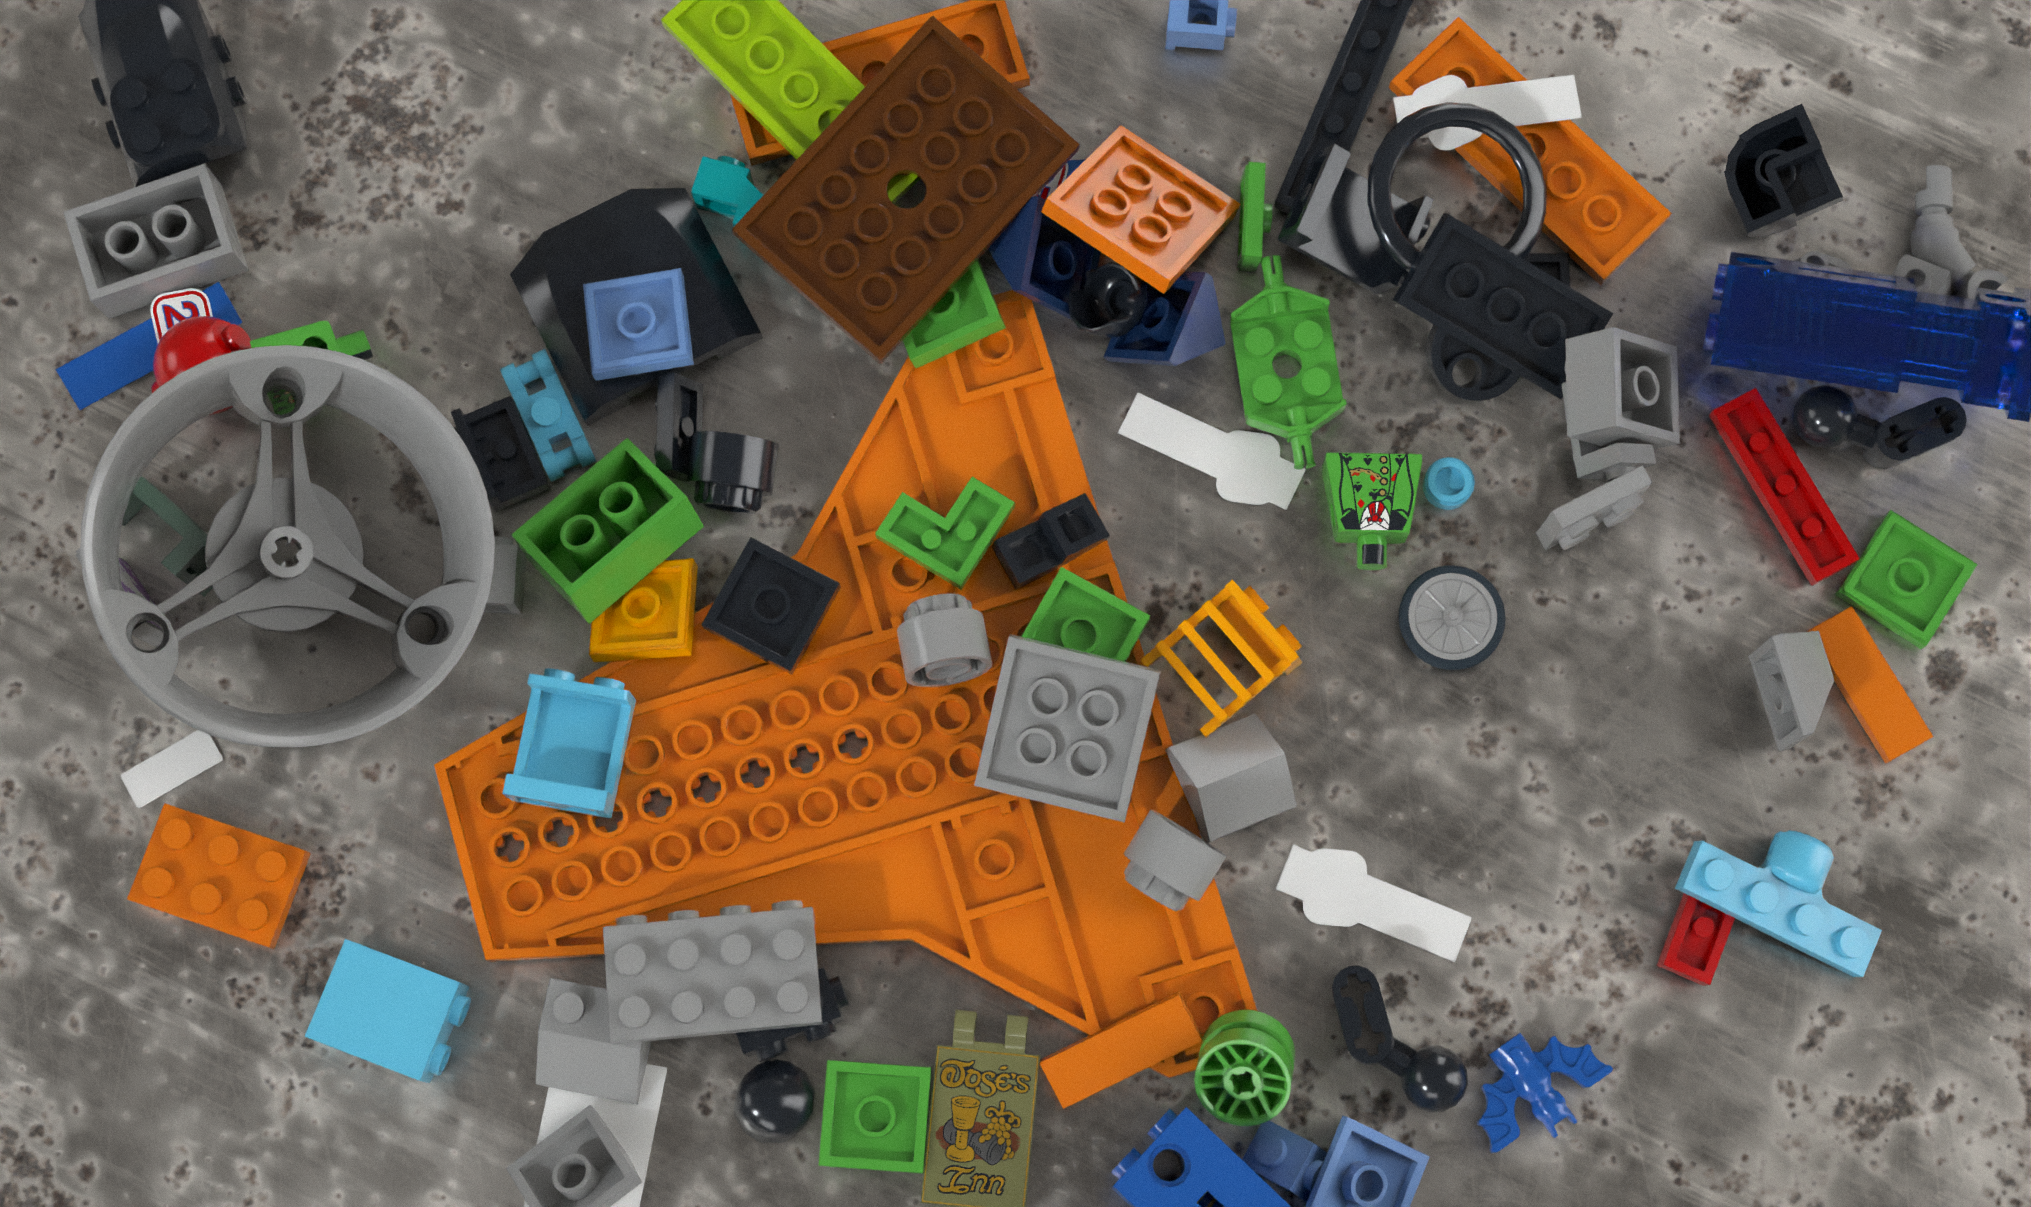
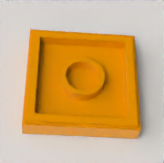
(650, 618)

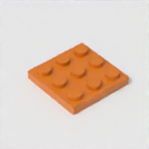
(1141, 208)

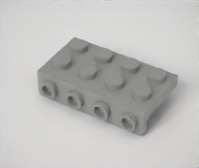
(712, 973)

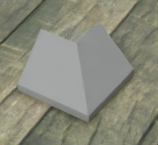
(1792, 684)

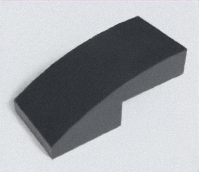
(1050, 541)

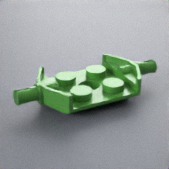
(1294, 325)

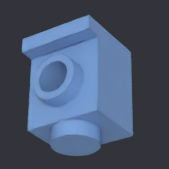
(1183, 31)

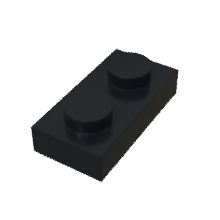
(678, 417)

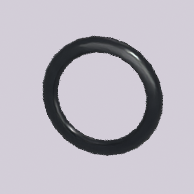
(1443, 116)

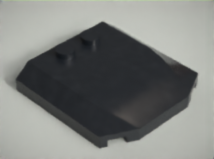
(620, 239)

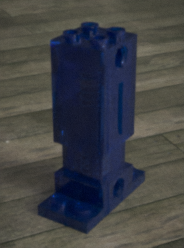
(1871, 331)

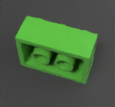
(608, 530)

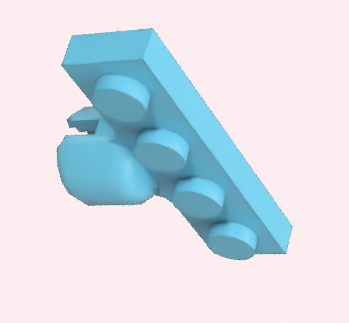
(1783, 898)

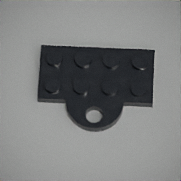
(1493, 311)

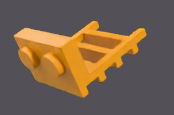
(1242, 620)

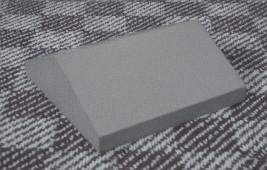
(1233, 777)
(576, 1166)

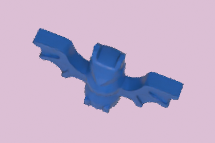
(1528, 1077)

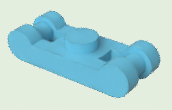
(548, 415)

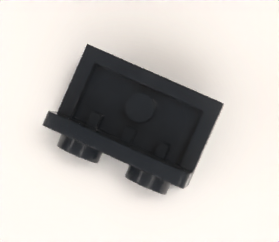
(502, 452)

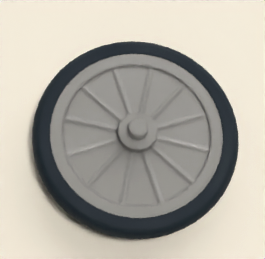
(1452, 617)

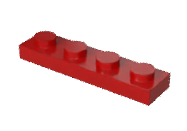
(1784, 487)

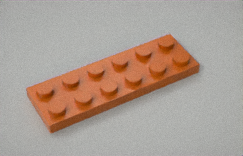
(978, 23)
(1591, 201)

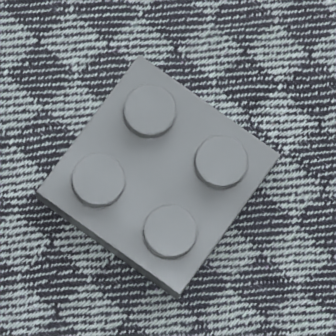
(1607, 503)

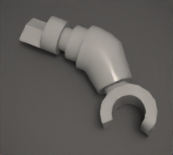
(1938, 240)

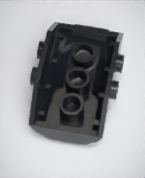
(163, 84)

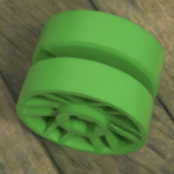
(1245, 1068)

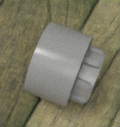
(943, 641)
(1170, 862)

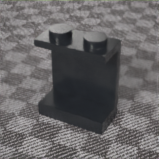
(1335, 224)

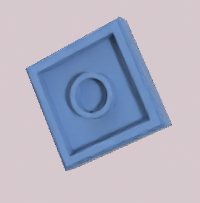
(638, 324)

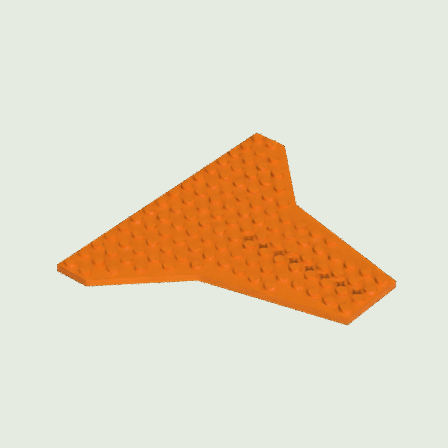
(900, 834)

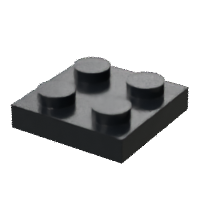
(771, 605)

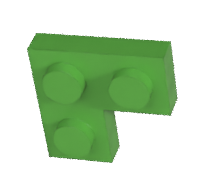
(951, 544)

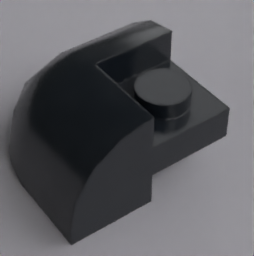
(1779, 174)

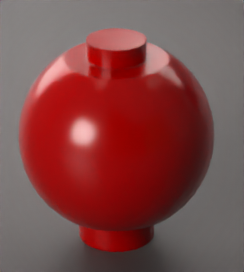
(193, 343)

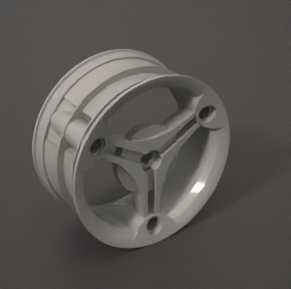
(300, 513)

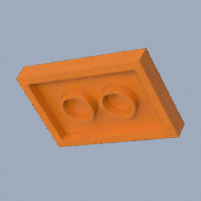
(219, 876)

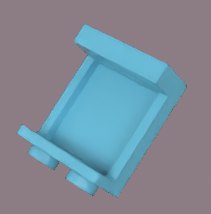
(572, 744)
(389, 1012)

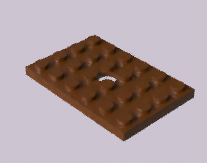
(926, 115)

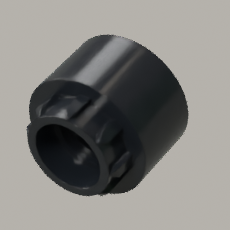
(731, 470)

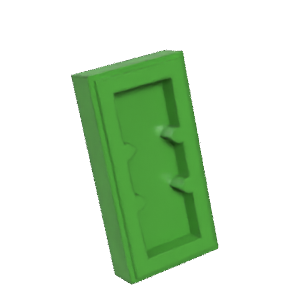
(1254, 217)

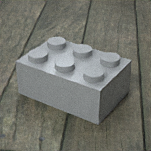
(155, 240)

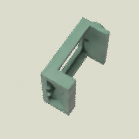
(187, 558)

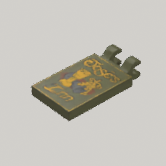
(981, 1118)

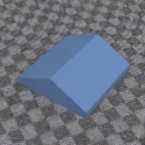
(1367, 1170)

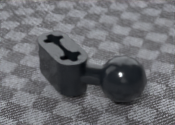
(1829, 417)
(1430, 1076)

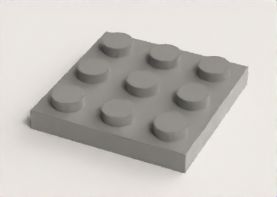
(1067, 728)

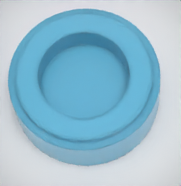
(1448, 483)

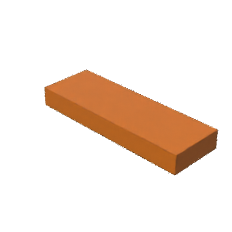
(1871, 686)
(1121, 1050)

